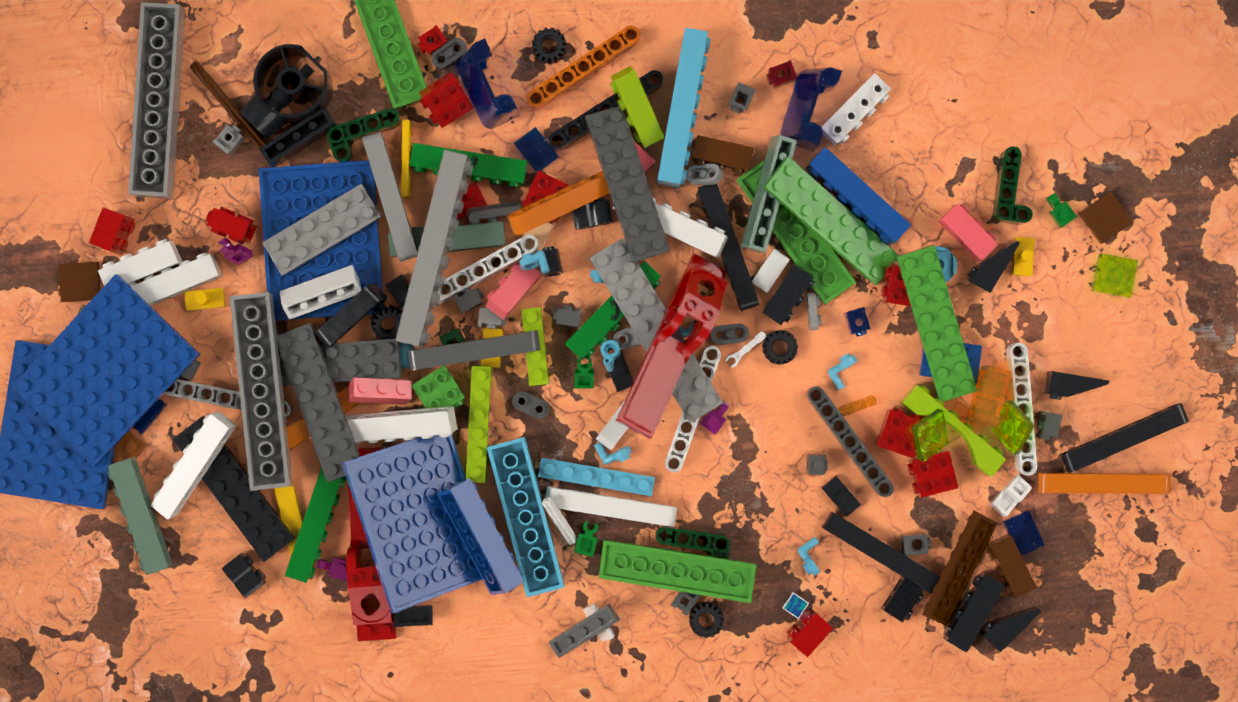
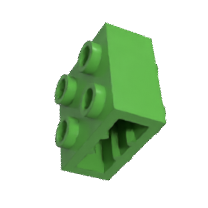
(439, 389)

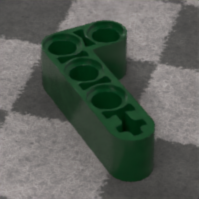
(363, 122)
(1010, 185)
(692, 540)

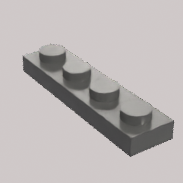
(584, 630)

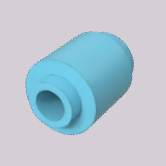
(404, 347)

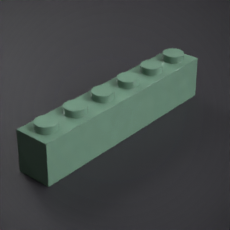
(765, 205)
(467, 236)
(139, 515)

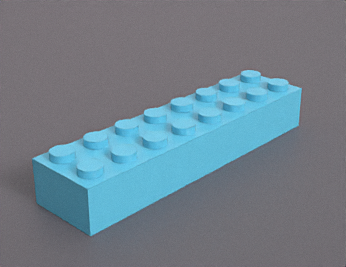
(683, 103)
(526, 516)

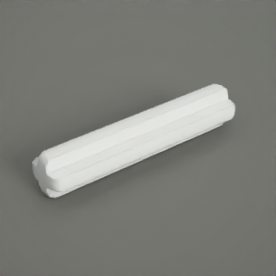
(559, 520)

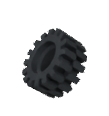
(549, 34)
(377, 319)
(791, 350)
(706, 608)

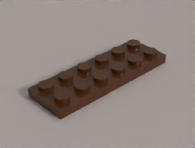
(959, 568)

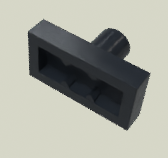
(399, 290)
(621, 375)
(841, 496)
(414, 616)

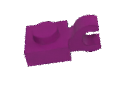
(235, 254)
(714, 419)
(337, 567)

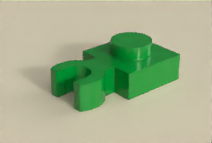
(584, 375)
(585, 542)

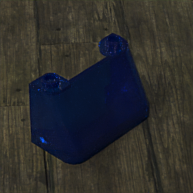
(802, 104)
(491, 110)

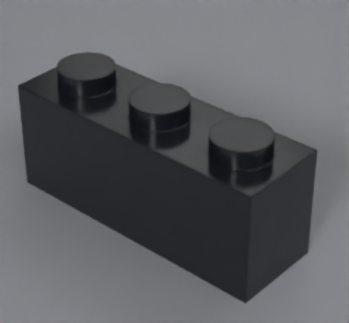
(789, 294)

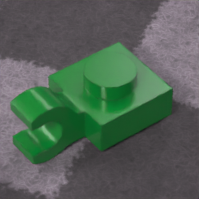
(1061, 212)

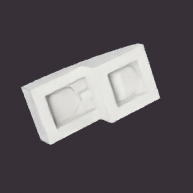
(770, 270)
(1010, 495)

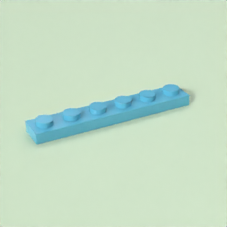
(596, 476)

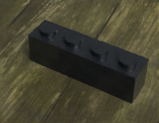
(297, 137)
(973, 612)

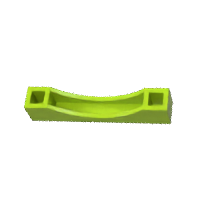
(479, 423)
(982, 454)

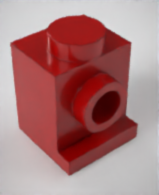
(439, 40)

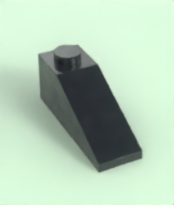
(990, 269)
(1067, 385)
(1006, 628)

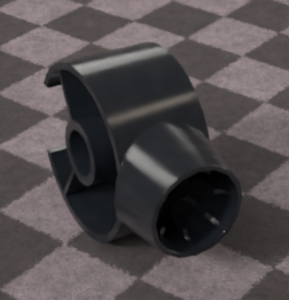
(265, 113)

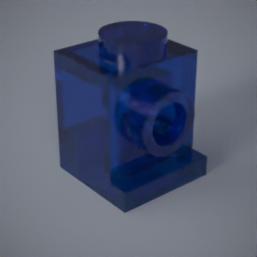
(851, 318)

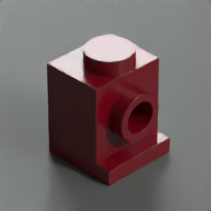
(789, 77)

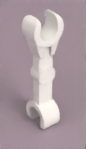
(746, 348)

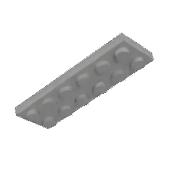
(322, 230)

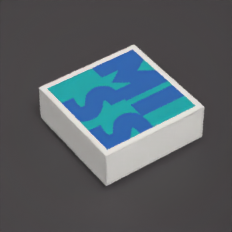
(795, 605)

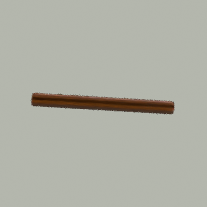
(227, 104)

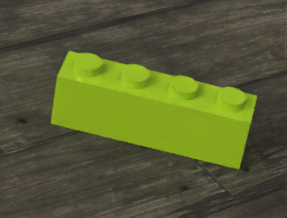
(637, 107)
(536, 360)

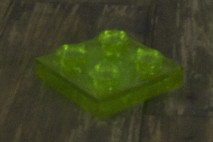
(1114, 275)
(1014, 428)
(930, 435)

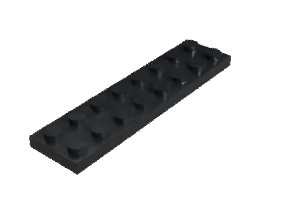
(246, 508)

